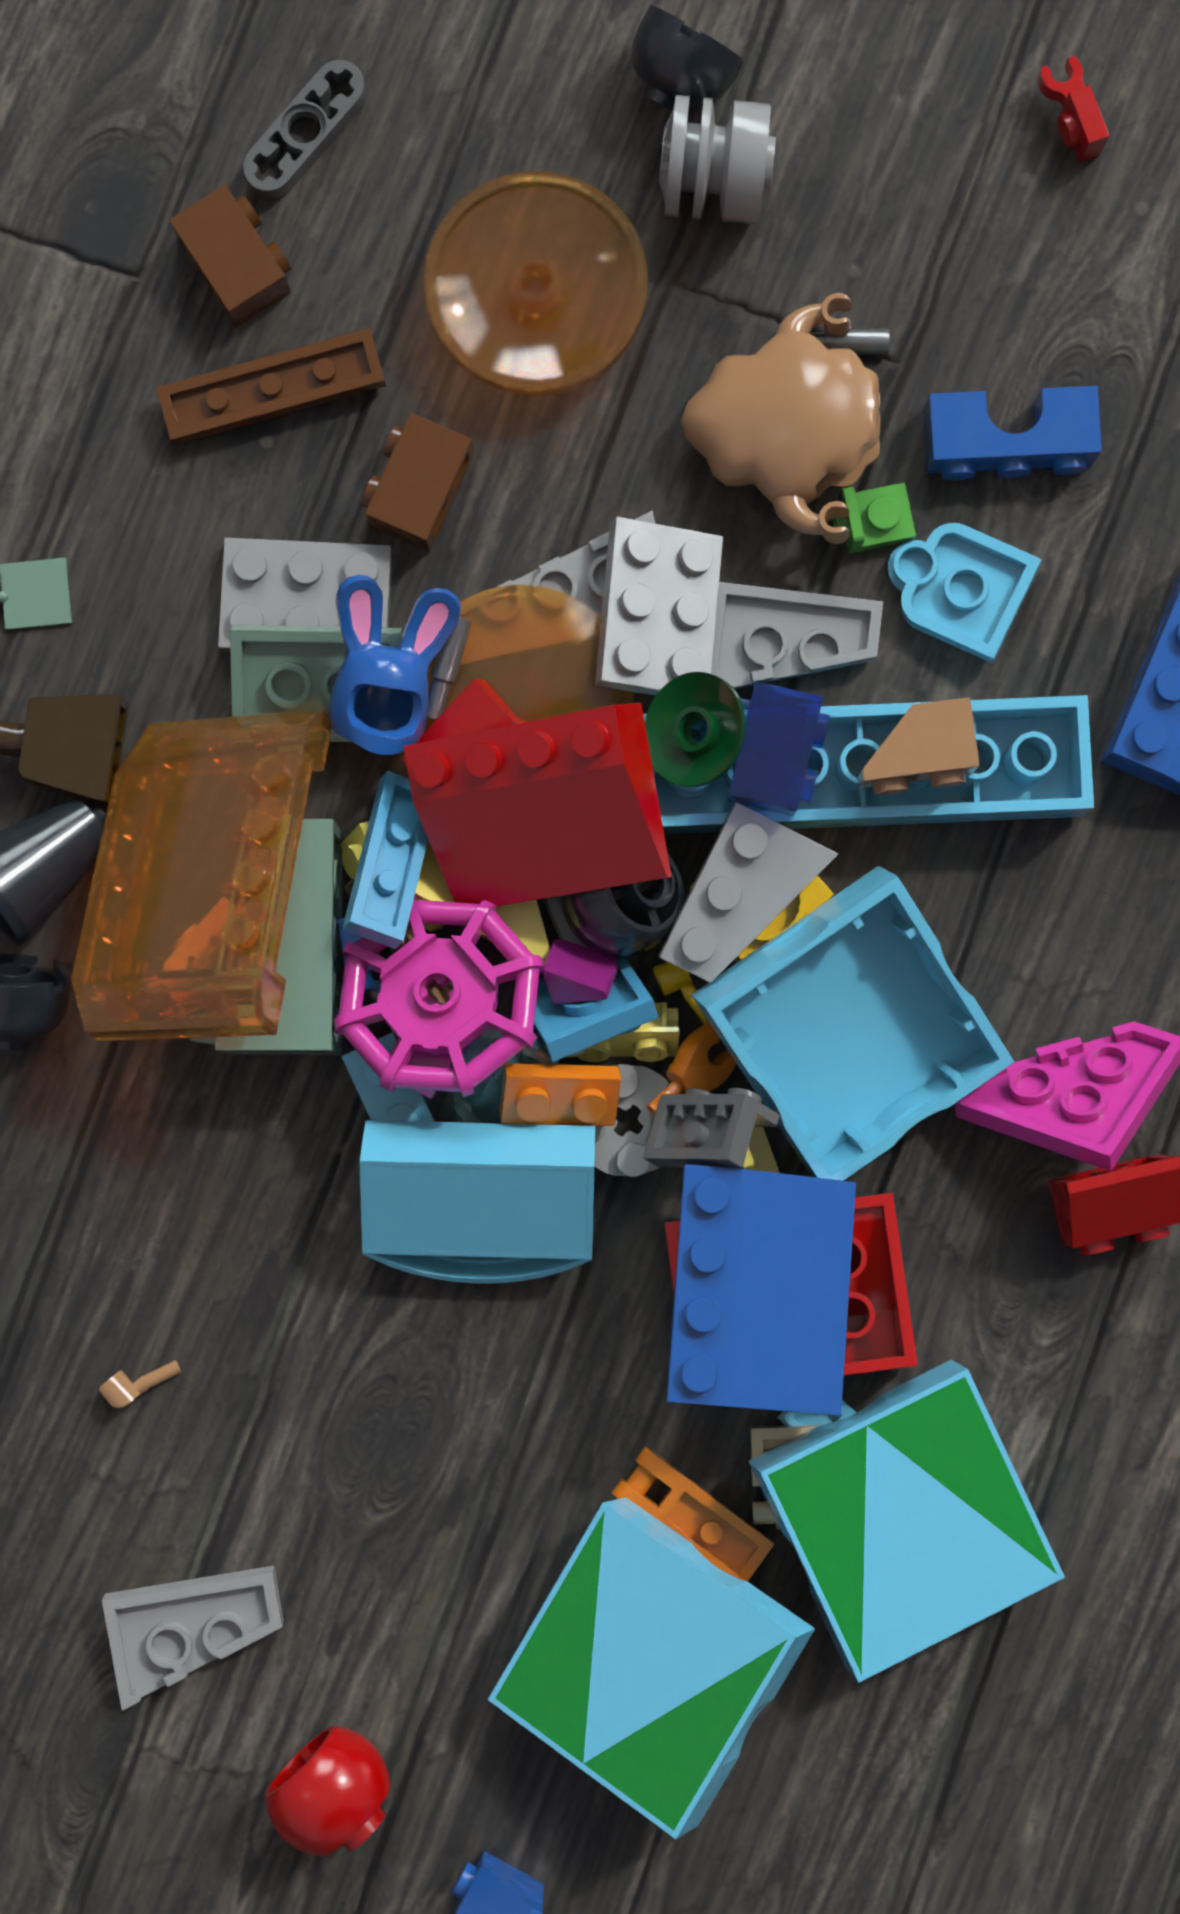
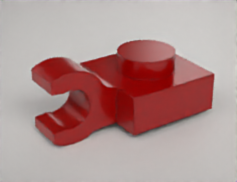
(1080, 117)

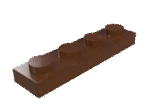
(271, 386)

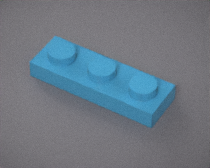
(387, 866)

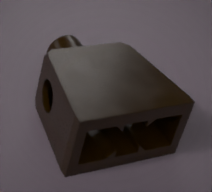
(69, 744)

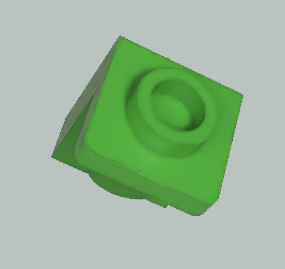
(876, 517)

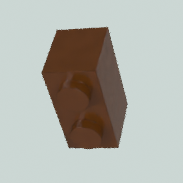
(231, 255)
(417, 481)

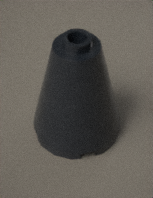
(43, 863)

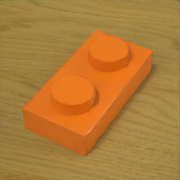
(559, 1094)

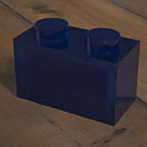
(777, 749)

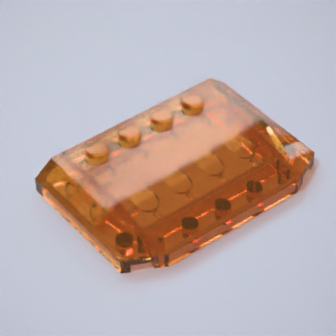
(197, 878)

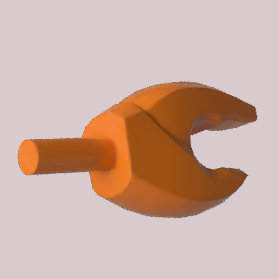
(692, 1066)

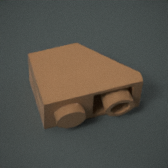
(926, 744)

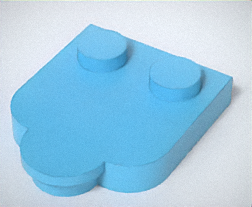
(962, 586)

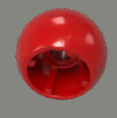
(329, 1793)

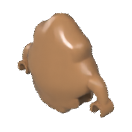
(791, 419)

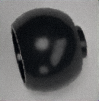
(626, 917)

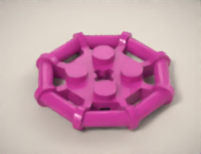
(440, 1027)

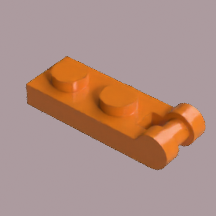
(697, 1516)

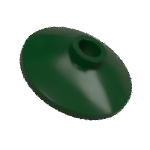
(676, 726)

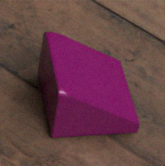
(578, 973)

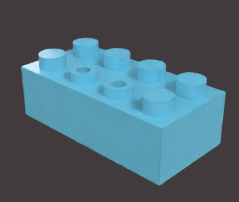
(477, 1198)

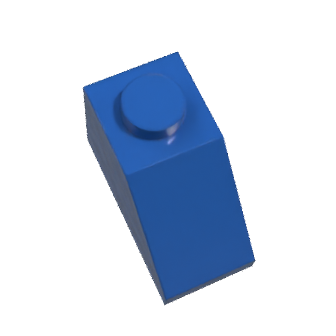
(496, 1889)

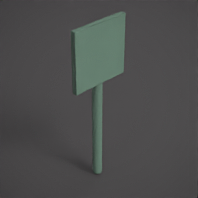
(35, 593)

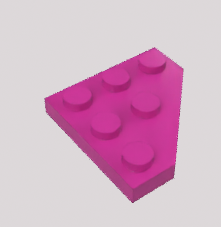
(1079, 1094)

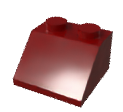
(1105, 1205)

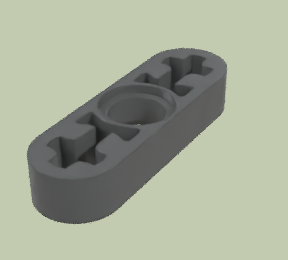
(341, 108)

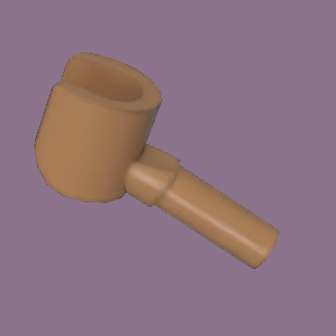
(121, 1392)

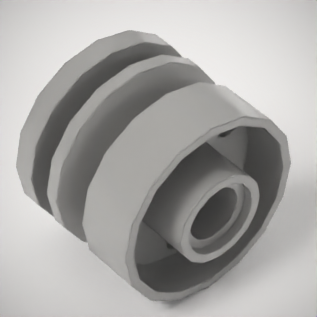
(718, 159)

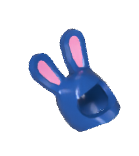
(383, 688)

